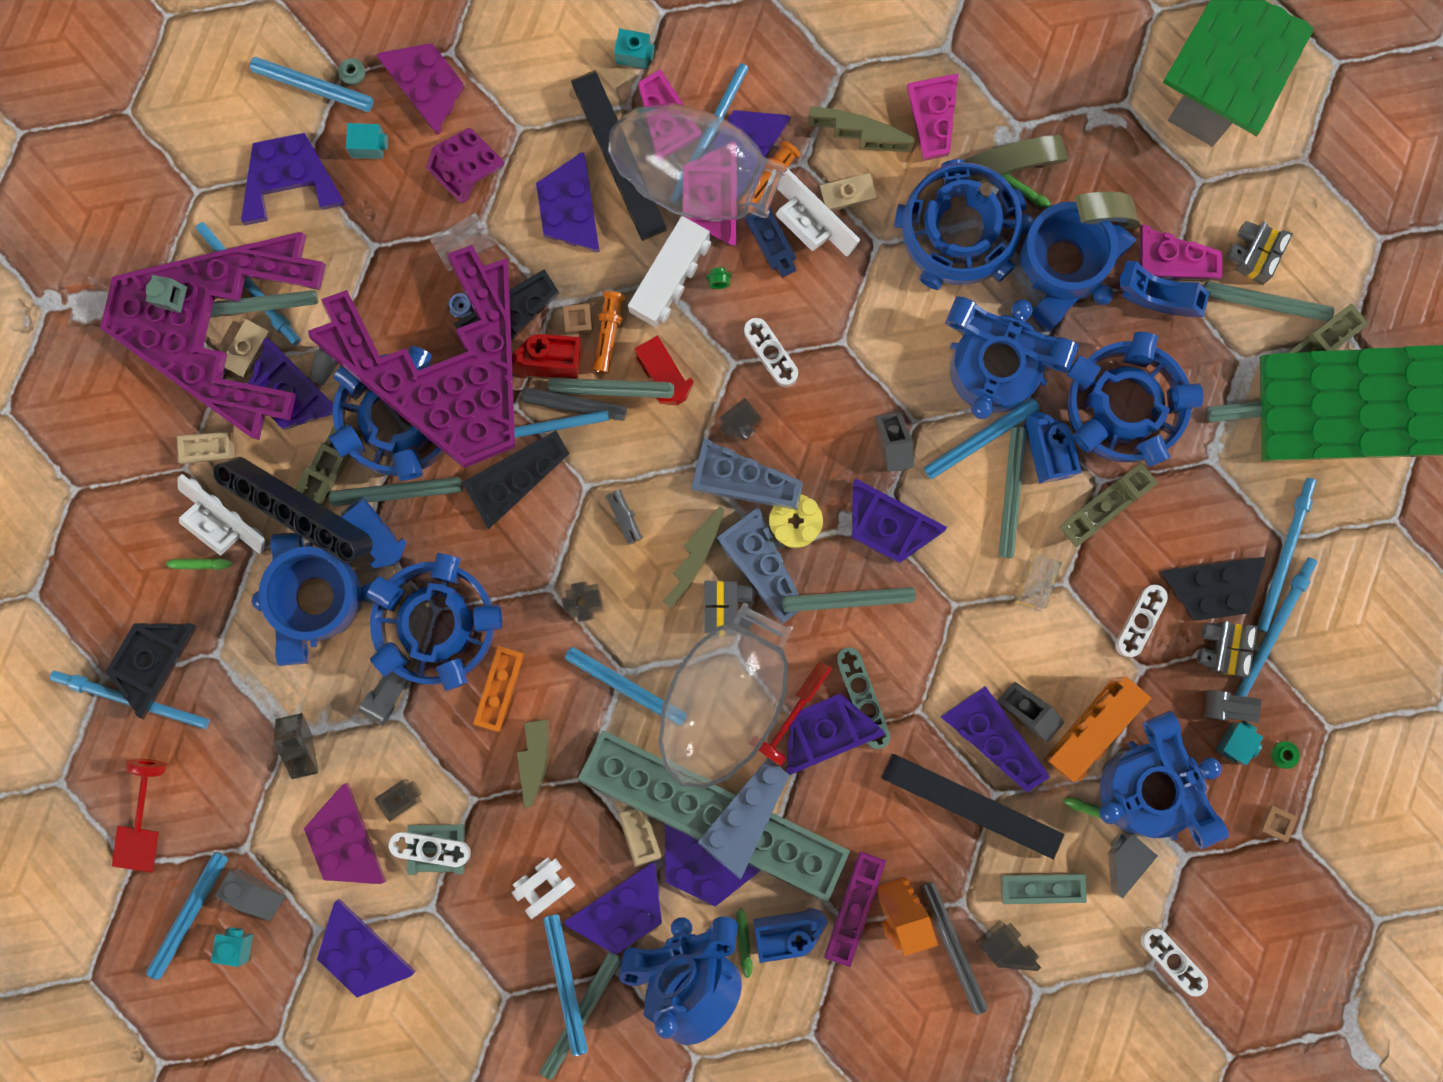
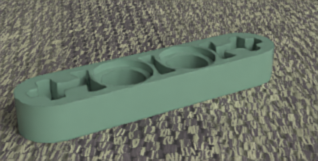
(866, 696)

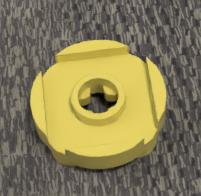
(807, 531)

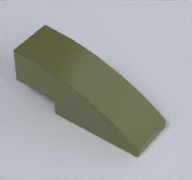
(535, 760)

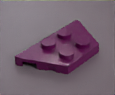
(425, 81)
(342, 842)

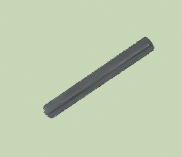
(954, 948)

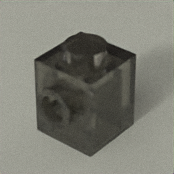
(740, 421)
(399, 799)

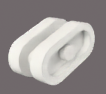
(546, 871)

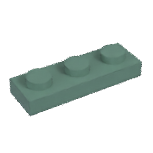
(1043, 888)

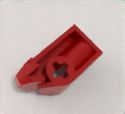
(557, 359)
(661, 368)

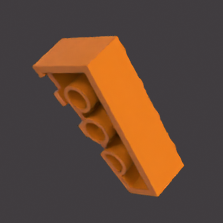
(906, 919)

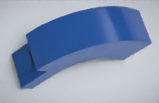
(1162, 295)

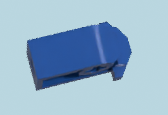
(1052, 458)
(385, 547)
(778, 934)

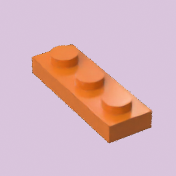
(499, 689)

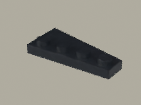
(525, 302)
(508, 481)

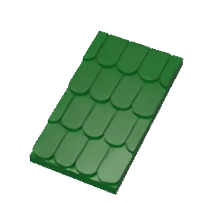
(1234, 67)
(1352, 404)

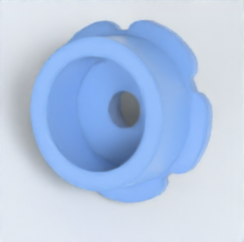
(455, 301)

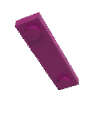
(854, 909)

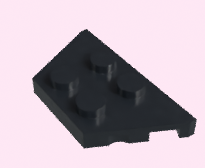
(1216, 588)
(147, 661)

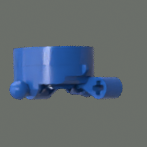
(1099, 248)
(982, 329)
(279, 597)
(1127, 770)
(688, 980)

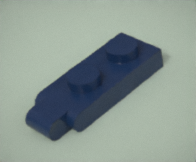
(772, 243)

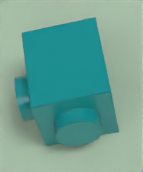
(633, 48)
(366, 141)
(1240, 743)
(232, 947)

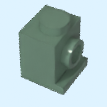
(160, 290)

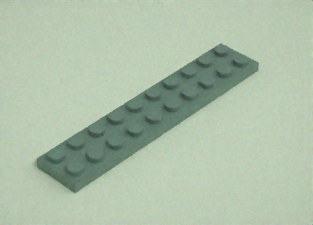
(645, 785)

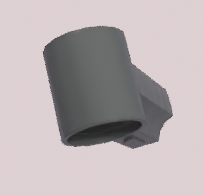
(380, 703)
(1225, 706)

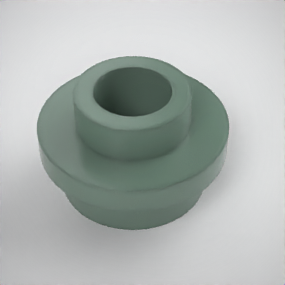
(355, 77)

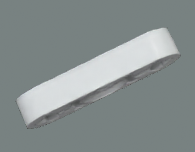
(773, 341)
(1138, 641)
(410, 838)
(1182, 981)

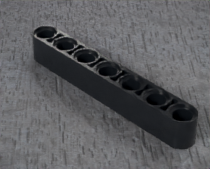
(601, 120)
(293, 509)
(972, 806)

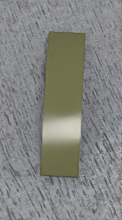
(1021, 155)
(1108, 206)
(1108, 504)

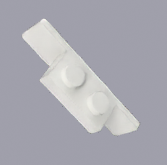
(812, 218)
(214, 522)

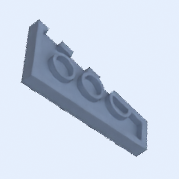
(742, 478)
(756, 557)
(741, 824)

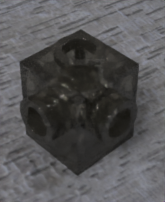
(593, 603)

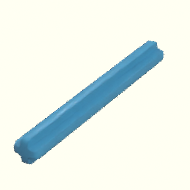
(311, 84)
(981, 438)
(614, 680)
(186, 915)
(565, 985)

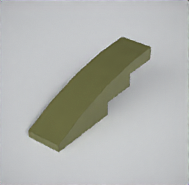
(870, 132)
(1333, 332)
(324, 470)
(699, 548)

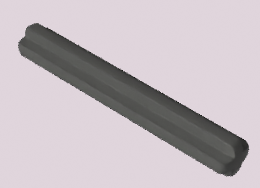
(572, 403)

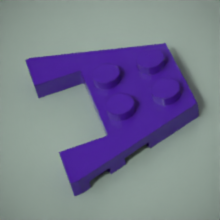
(283, 166)

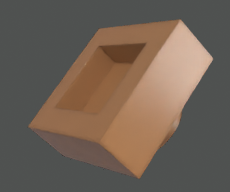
(577, 319)
(1278, 823)

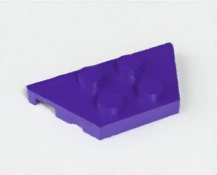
(761, 127)
(568, 205)
(278, 372)
(889, 524)
(828, 731)
(697, 871)
(622, 912)
(358, 954)

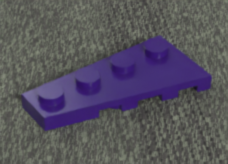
(994, 735)

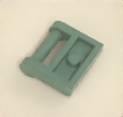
(448, 831)

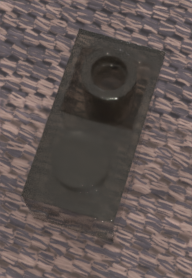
(295, 745)
(1005, 949)

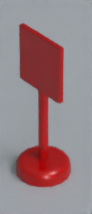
(805, 693)
(135, 846)

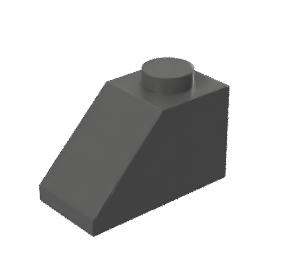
(895, 441)
(1031, 712)
(1127, 862)
(250, 895)

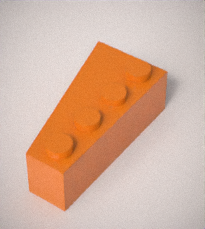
(1097, 728)

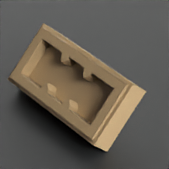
(848, 192)
(245, 348)
(205, 447)
(639, 836)

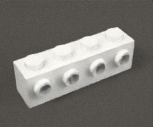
(669, 271)

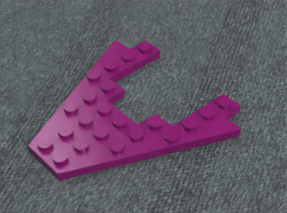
(176, 340)
(455, 403)

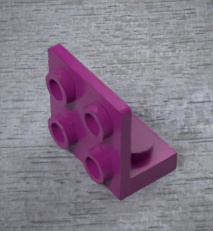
(462, 163)

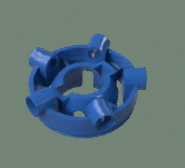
(993, 211)
(1106, 426)
(346, 441)
(467, 622)

